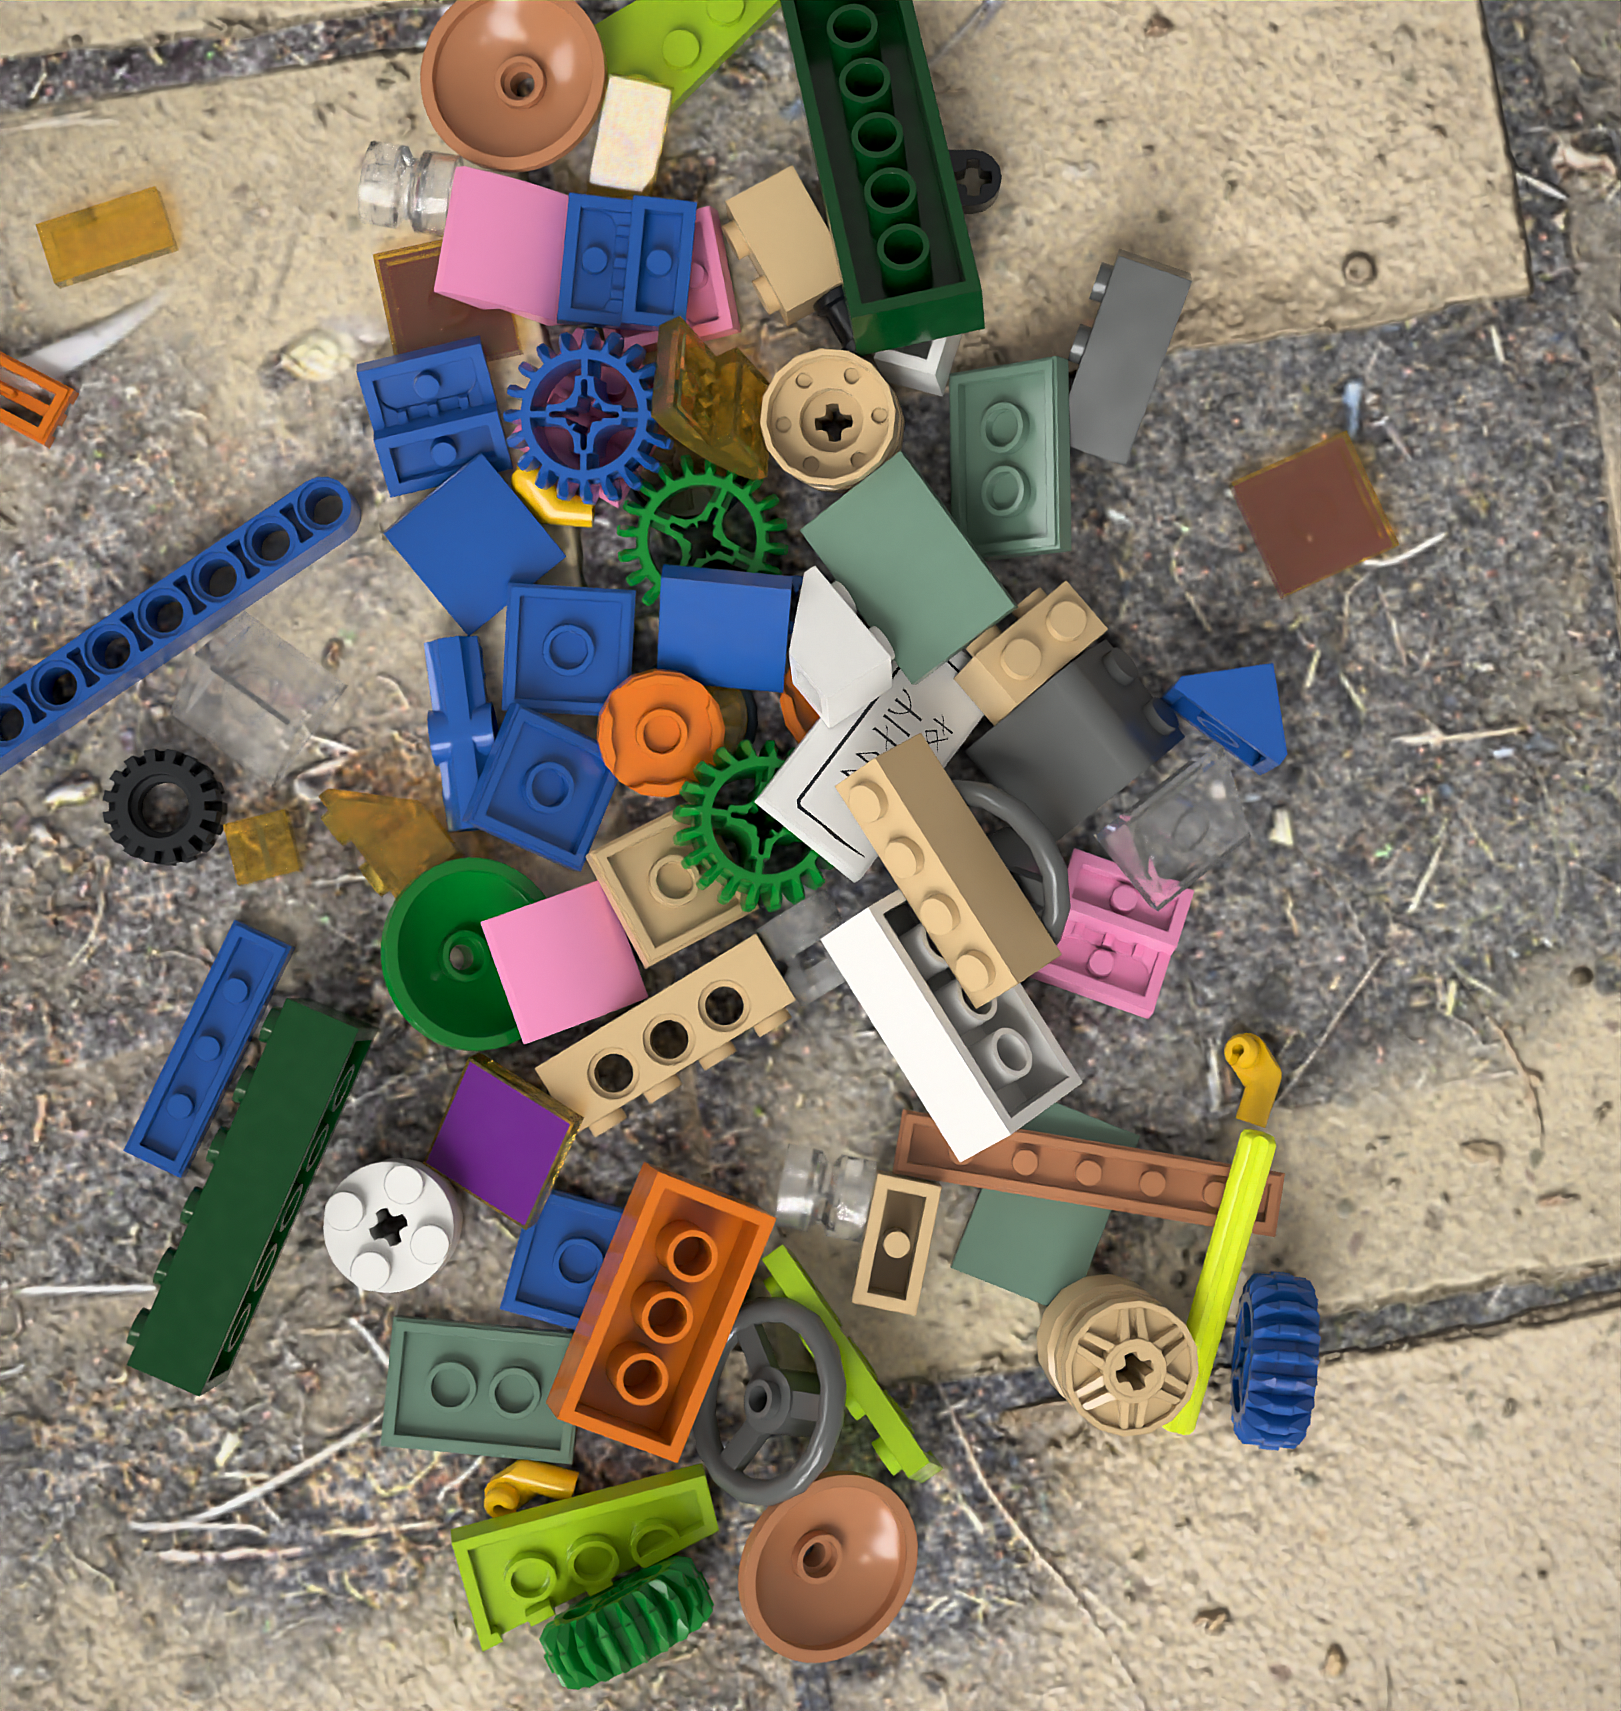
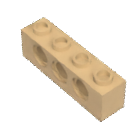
(574, 1074)

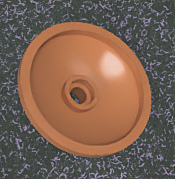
(482, 56)
(848, 1583)

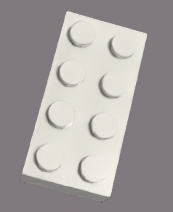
(971, 1067)

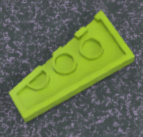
(679, 39)
(863, 1395)
(550, 1553)

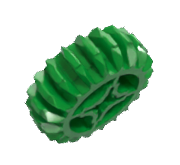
(725, 490)
(733, 825)
(627, 1623)

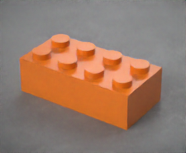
(660, 1312)

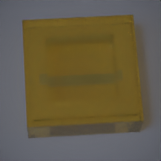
(263, 847)

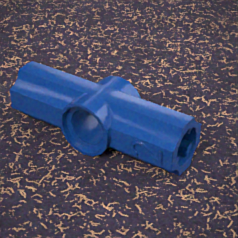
(460, 722)

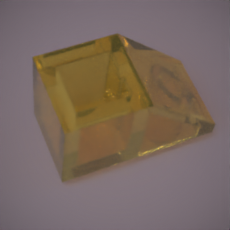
(391, 833)

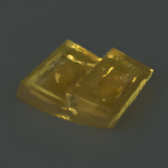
(710, 400)

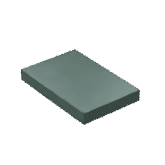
(1012, 457)
(909, 567)
(1032, 1241)
(475, 1390)

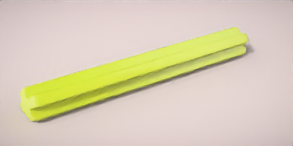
(1224, 1262)

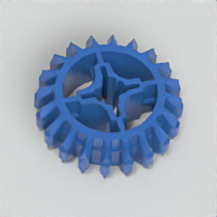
(587, 387)
(1275, 1361)

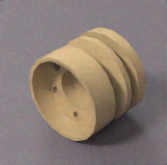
(804, 399)
(1085, 1345)

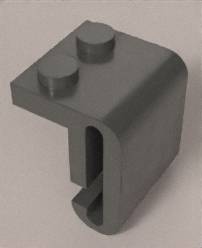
(1078, 739)

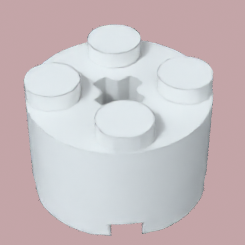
(379, 1259)

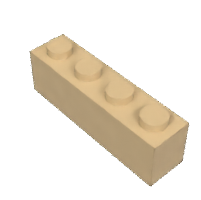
(948, 870)

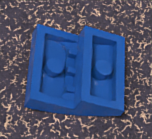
(626, 261)
(433, 414)
(473, 542)

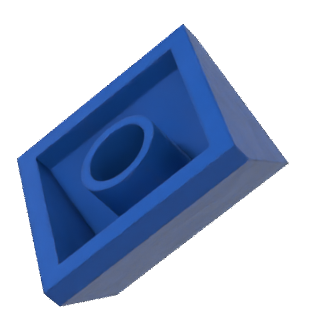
(1236, 711)

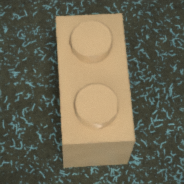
(785, 243)
(896, 1242)

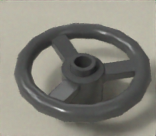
(1026, 851)
(775, 1403)

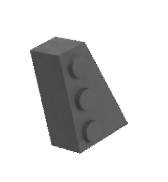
(1122, 352)

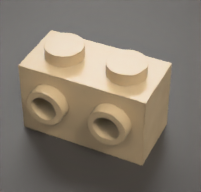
(1035, 648)

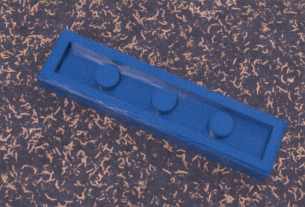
(209, 1049)

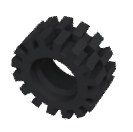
(128, 796)

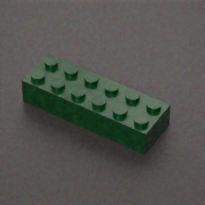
(883, 172)
(251, 1195)

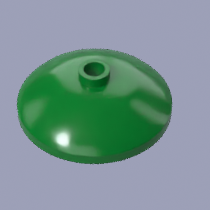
(429, 919)

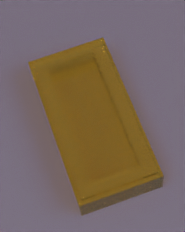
(629, 137)
(107, 237)

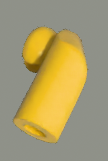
(545, 504)
(1258, 1074)
(523, 1482)

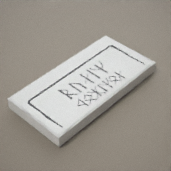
(804, 789)

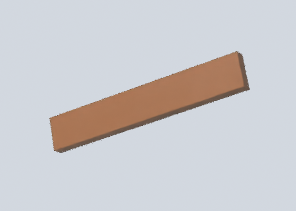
(1081, 1173)

